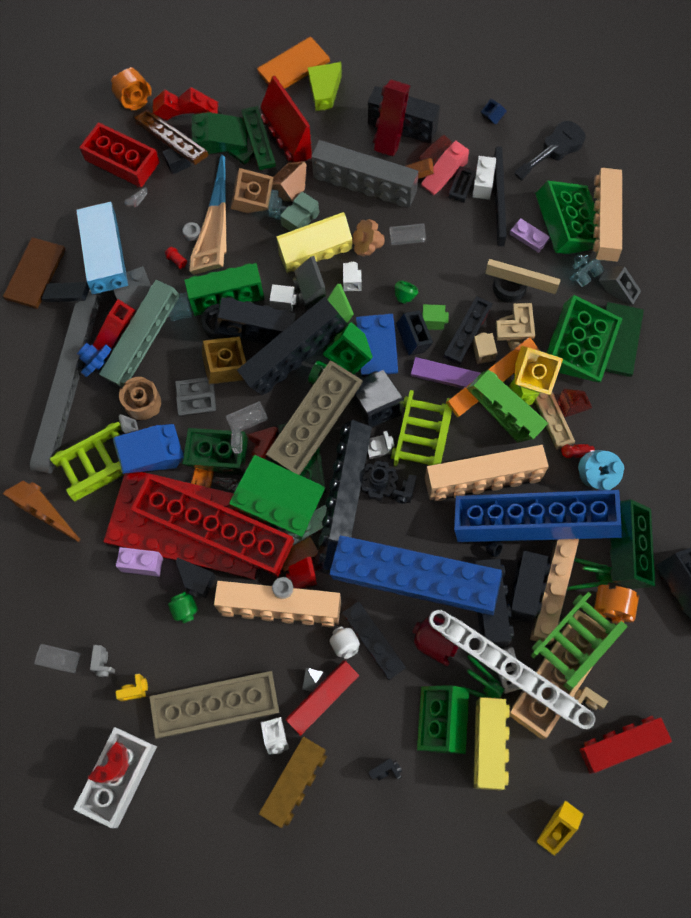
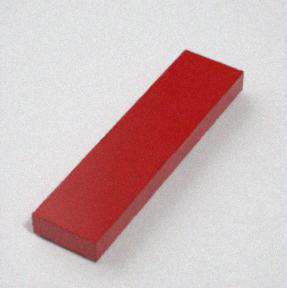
(322, 697)

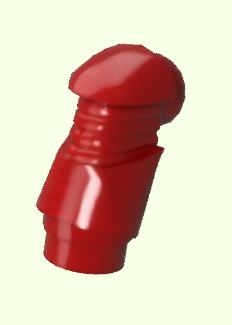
(576, 451)

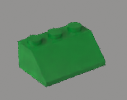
(443, 719)

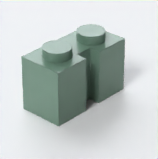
(300, 213)

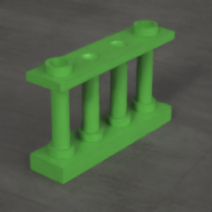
(586, 661)

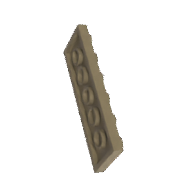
(314, 418)
(214, 704)

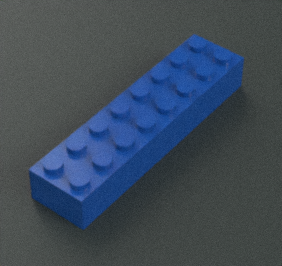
(538, 516)
(416, 575)

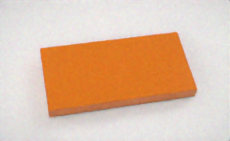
(294, 63)

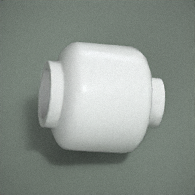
(344, 642)

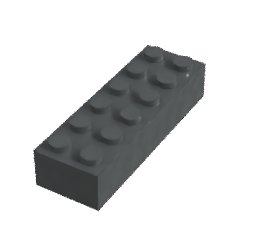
(364, 174)

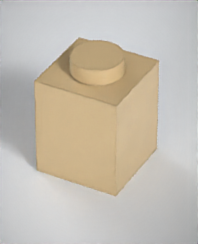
(484, 348)

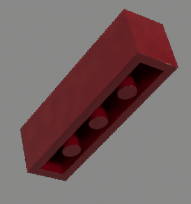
(391, 117)

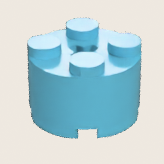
(611, 467)

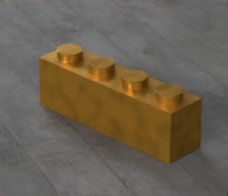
(292, 783)

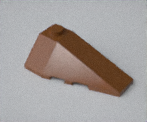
(35, 503)

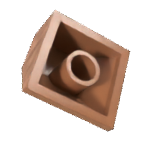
(290, 180)

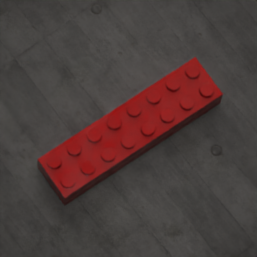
(213, 525)

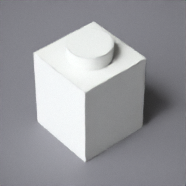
(283, 297)

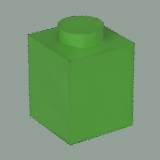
(435, 316)

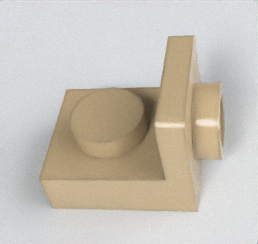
(592, 699)

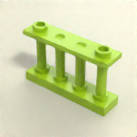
(440, 426)
(95, 479)

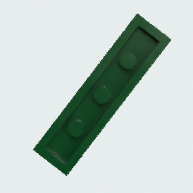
(258, 138)

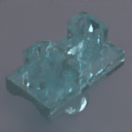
(581, 275)

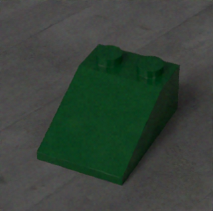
(219, 132)
(213, 452)

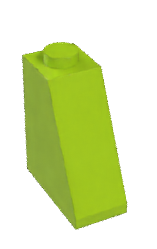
(324, 84)

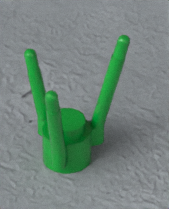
(602, 574)
(492, 688)

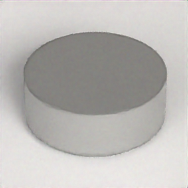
(191, 231)
(282, 588)

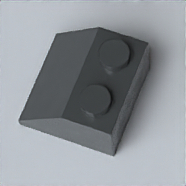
(309, 282)

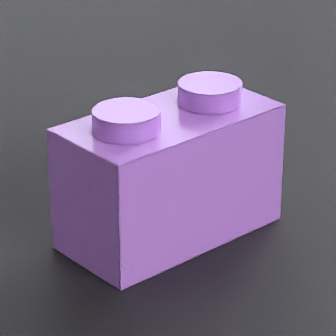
(139, 561)

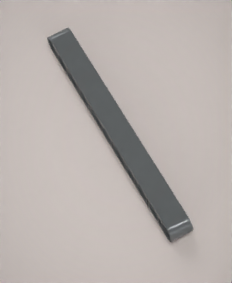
(64, 384)

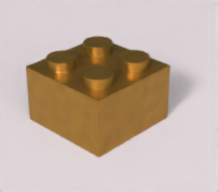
(223, 359)

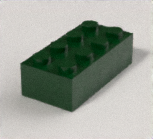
(633, 552)

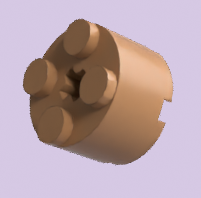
(139, 408)

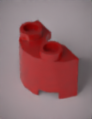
(116, 765)

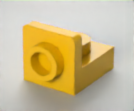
(130, 692)

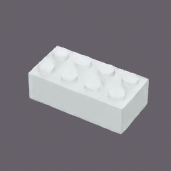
(110, 800)

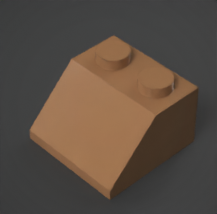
(251, 191)

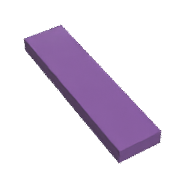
(443, 373)

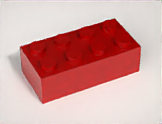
(119, 154)

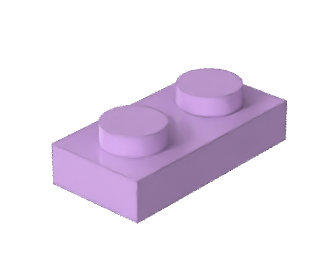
(529, 235)

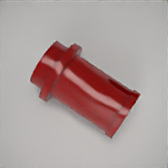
(173, 255)

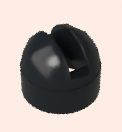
(494, 548)

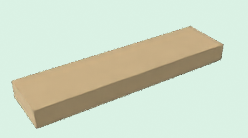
(522, 276)

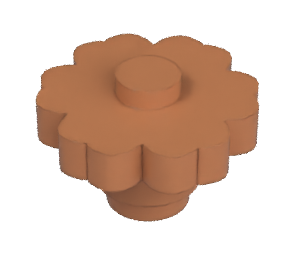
(367, 238)

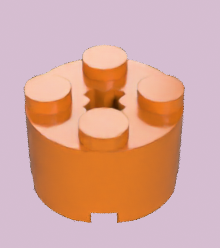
(131, 89)
(616, 603)

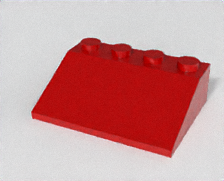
(286, 123)

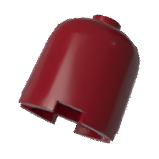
(432, 642)

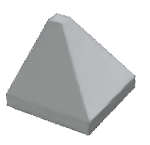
(128, 424)

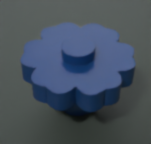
(92, 357)

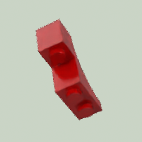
(191, 101)

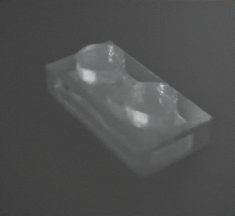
(247, 417)

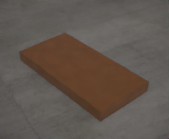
(34, 272)

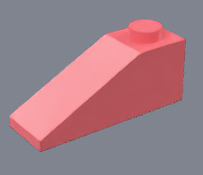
(446, 167)

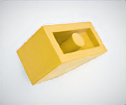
(560, 828)

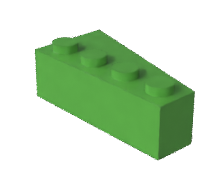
(507, 407)

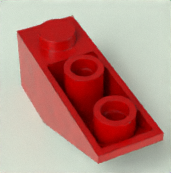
(114, 325)

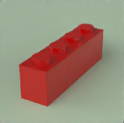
(625, 745)

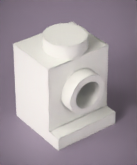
(351, 277)

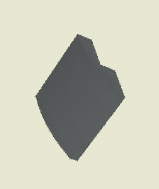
(195, 396)

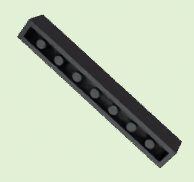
(344, 491)

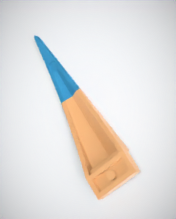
(211, 243)

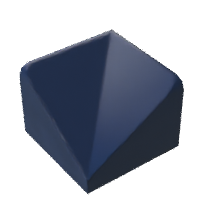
(493, 111)

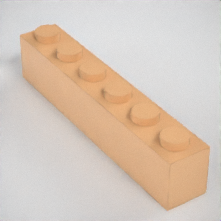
(609, 214)
(556, 586)

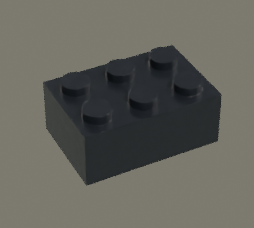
(528, 586)

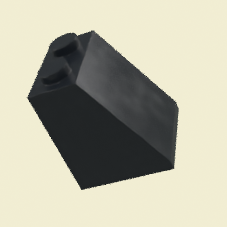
(378, 399)

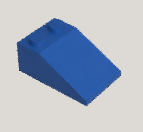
(382, 343)
(149, 449)

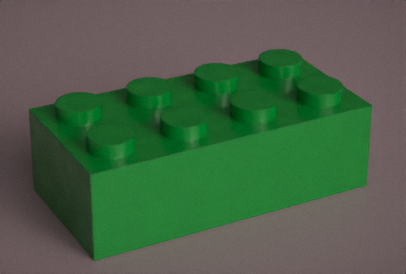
(238, 283)

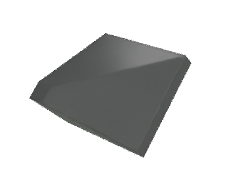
(313, 679)

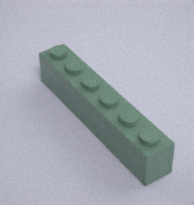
(140, 333)

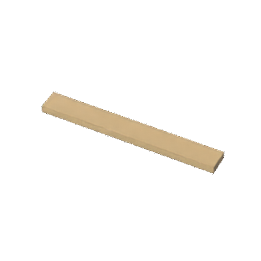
(549, 410)

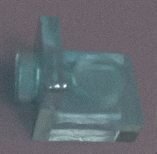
(275, 203)

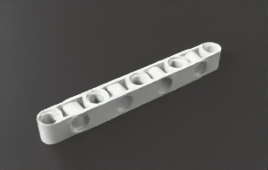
(522, 677)

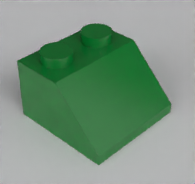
(349, 349)

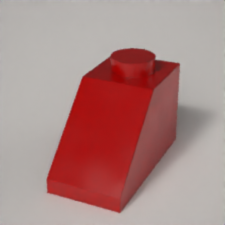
(302, 574)

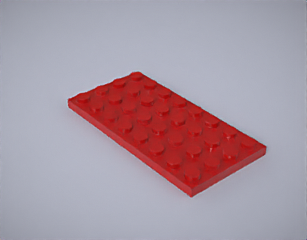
(136, 532)

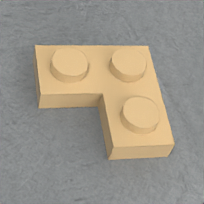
(519, 328)

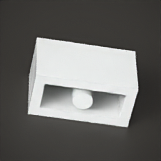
(484, 177)

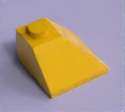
(536, 370)

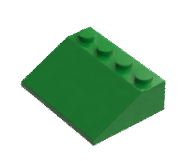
(568, 216)
(584, 339)
(277, 497)

